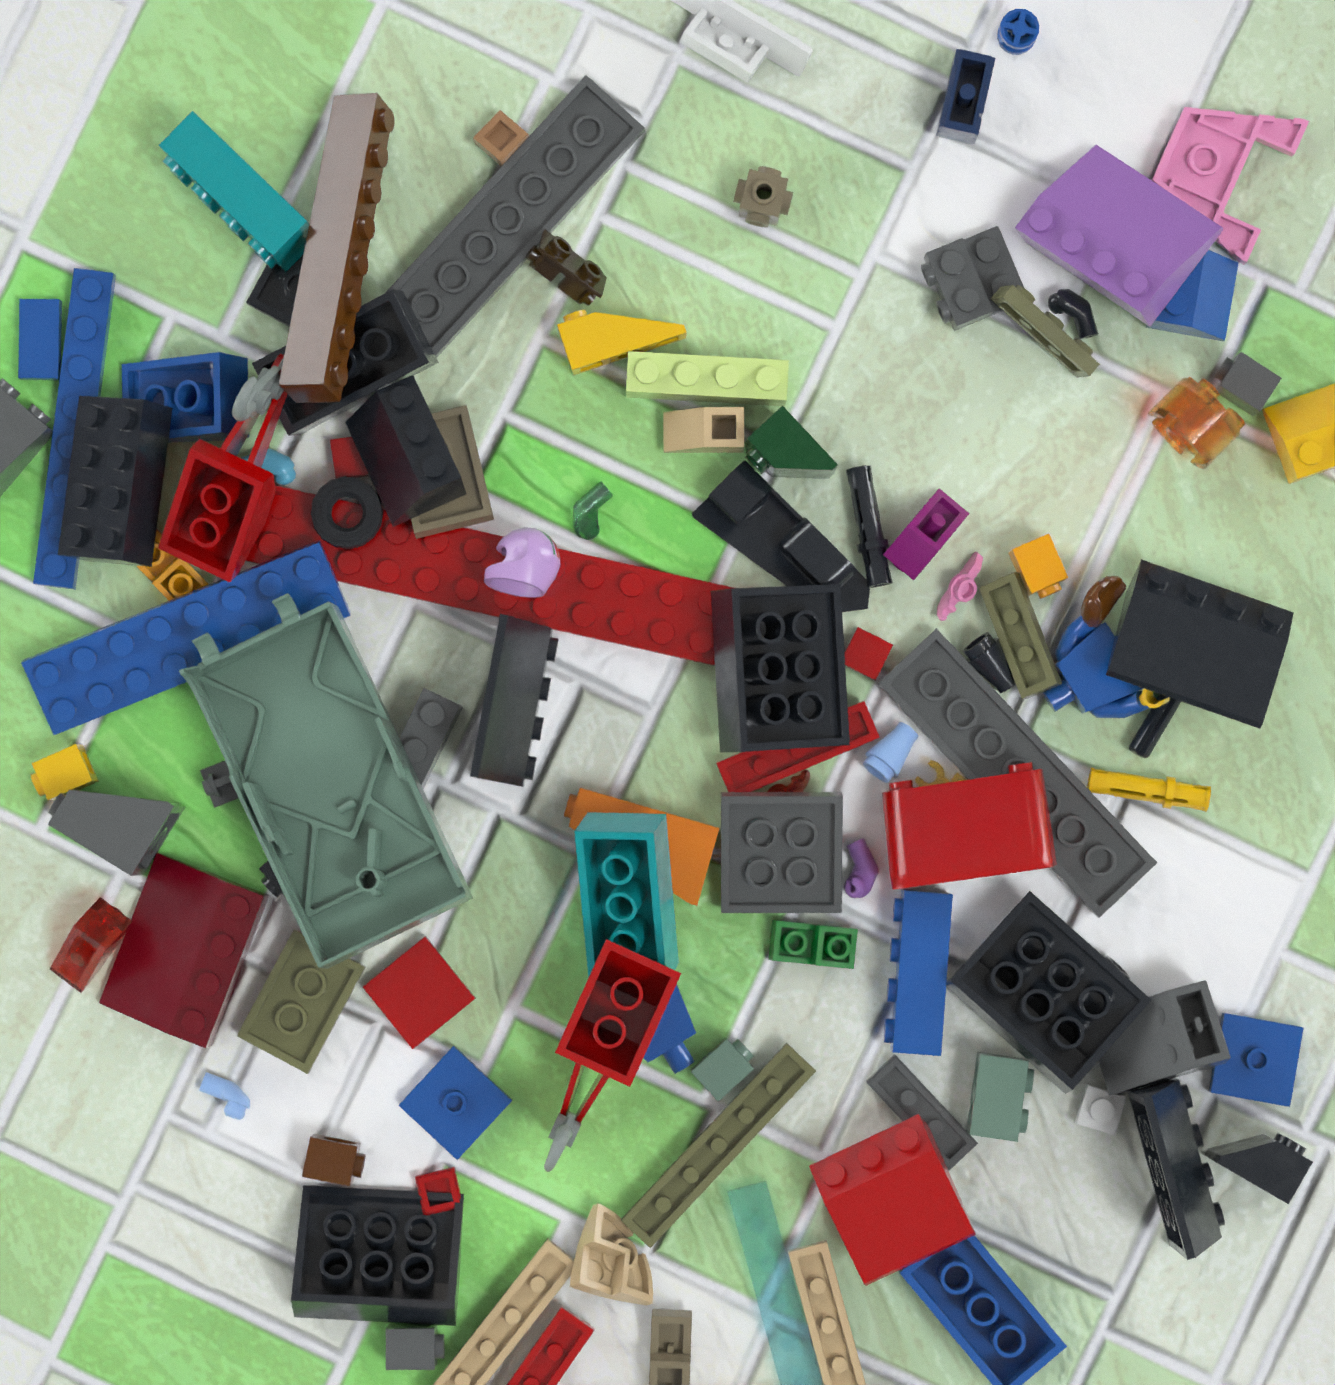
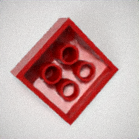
(892, 1199)

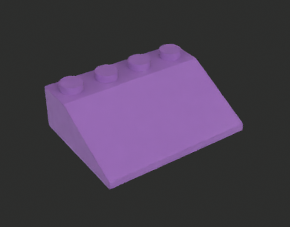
(1119, 233)

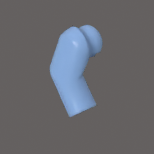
(228, 1091)

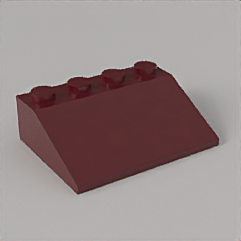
(184, 950)

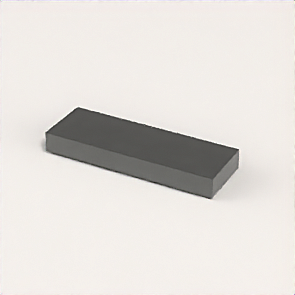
(909, 1097)

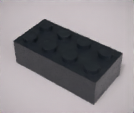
(385, 350)
(115, 480)

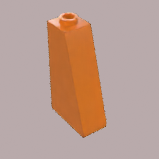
(689, 840)

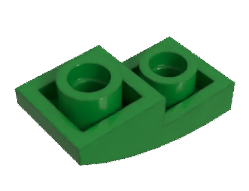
(813, 944)

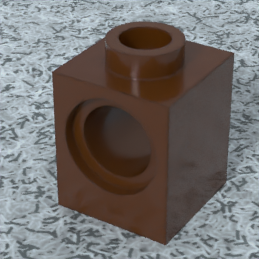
(333, 1160)

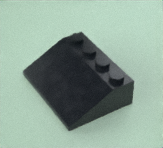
(1199, 643)
(780, 667)
(513, 701)
(1048, 992)
(1176, 1166)
(377, 1256)

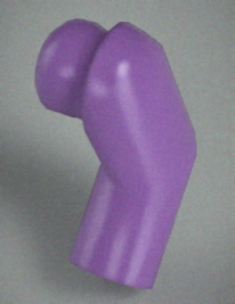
(864, 871)

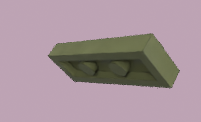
(1046, 330)
(1020, 635)

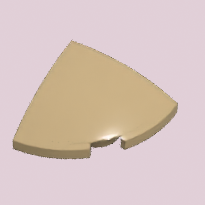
(609, 1262)

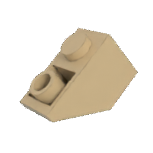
(704, 430)

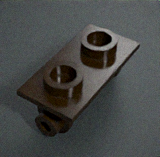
(582, 277)

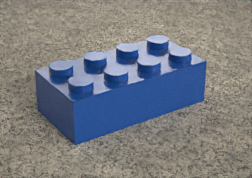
(984, 1312)

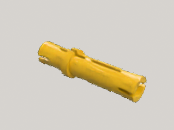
(1160, 791)

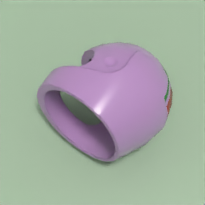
(528, 564)

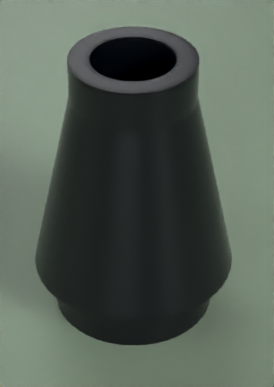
(990, 661)

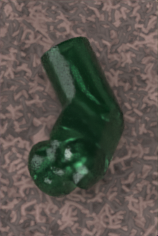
(586, 511)

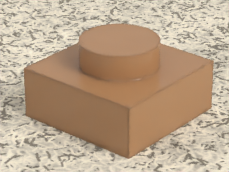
(500, 137)

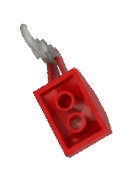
(223, 497)
(610, 1030)

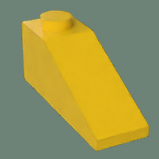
(607, 338)

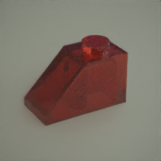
(90, 944)

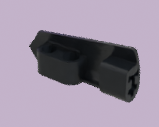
(775, 537)

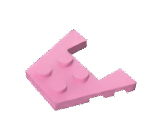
(1206, 161)

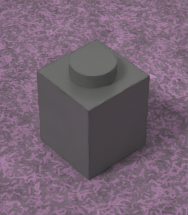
(1246, 383)
(413, 1346)

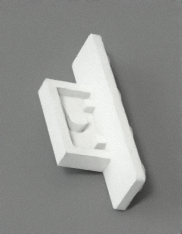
(740, 38)

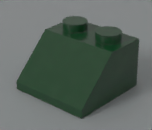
(787, 449)

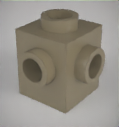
(760, 211)

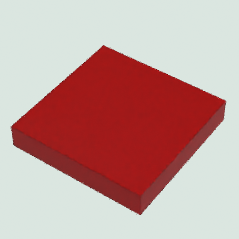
(419, 992)

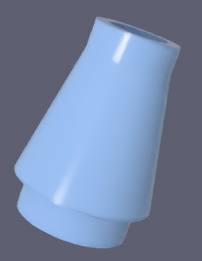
(890, 753)

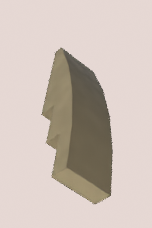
(670, 1347)

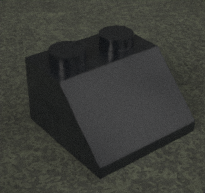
(1266, 1162)

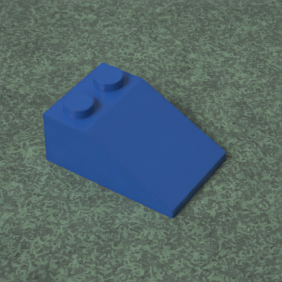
(197, 389)

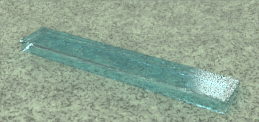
(774, 1285)

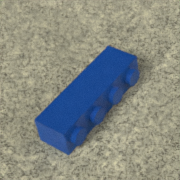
(921, 972)

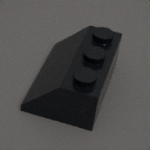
(404, 452)

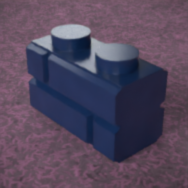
(965, 96)

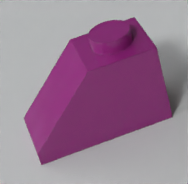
(926, 534)

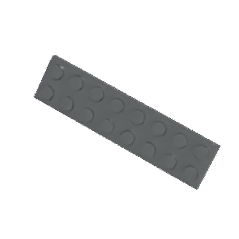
(514, 208)
(985, 736)

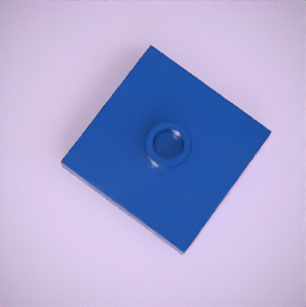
(1261, 1060)
(455, 1102)

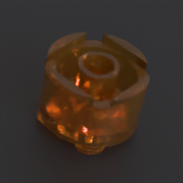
(1196, 421)

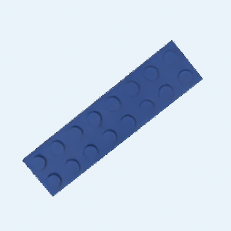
(149, 648)

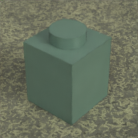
(723, 1067)

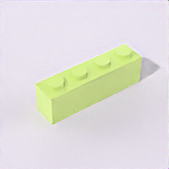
(707, 378)

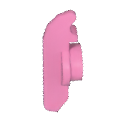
(961, 587)

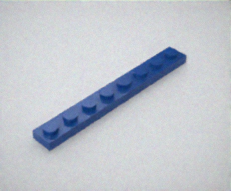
(79, 376)

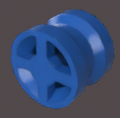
(1021, 23)

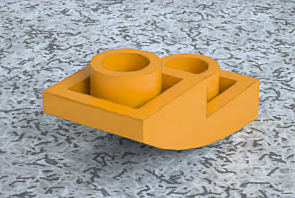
(170, 574)

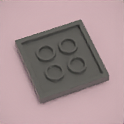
(781, 852)

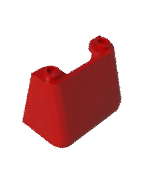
(968, 828)

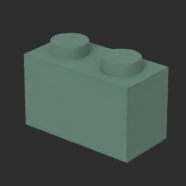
(999, 1096)

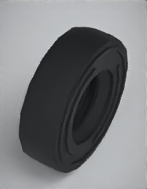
(322, 512)

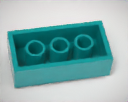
(230, 184)
(626, 885)

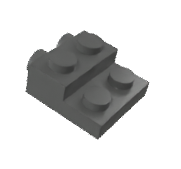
(969, 275)

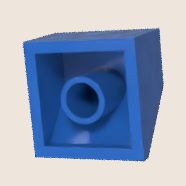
(1202, 301)

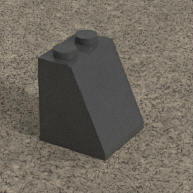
(21, 434)
(116, 826)

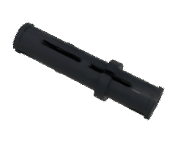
(867, 517)

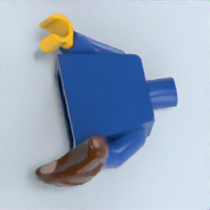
(1084, 660)

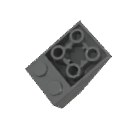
(1166, 1040)

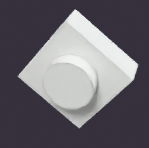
(1100, 1110)

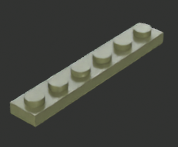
(718, 1145)

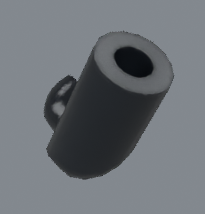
(1076, 307)

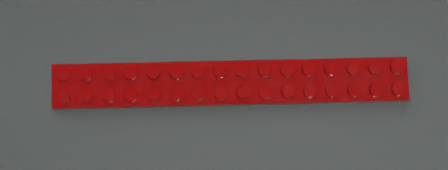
(586, 599)

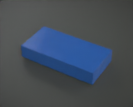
(40, 339)

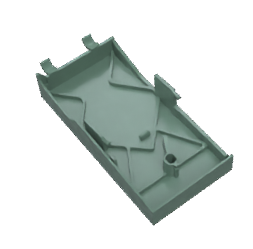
(326, 782)

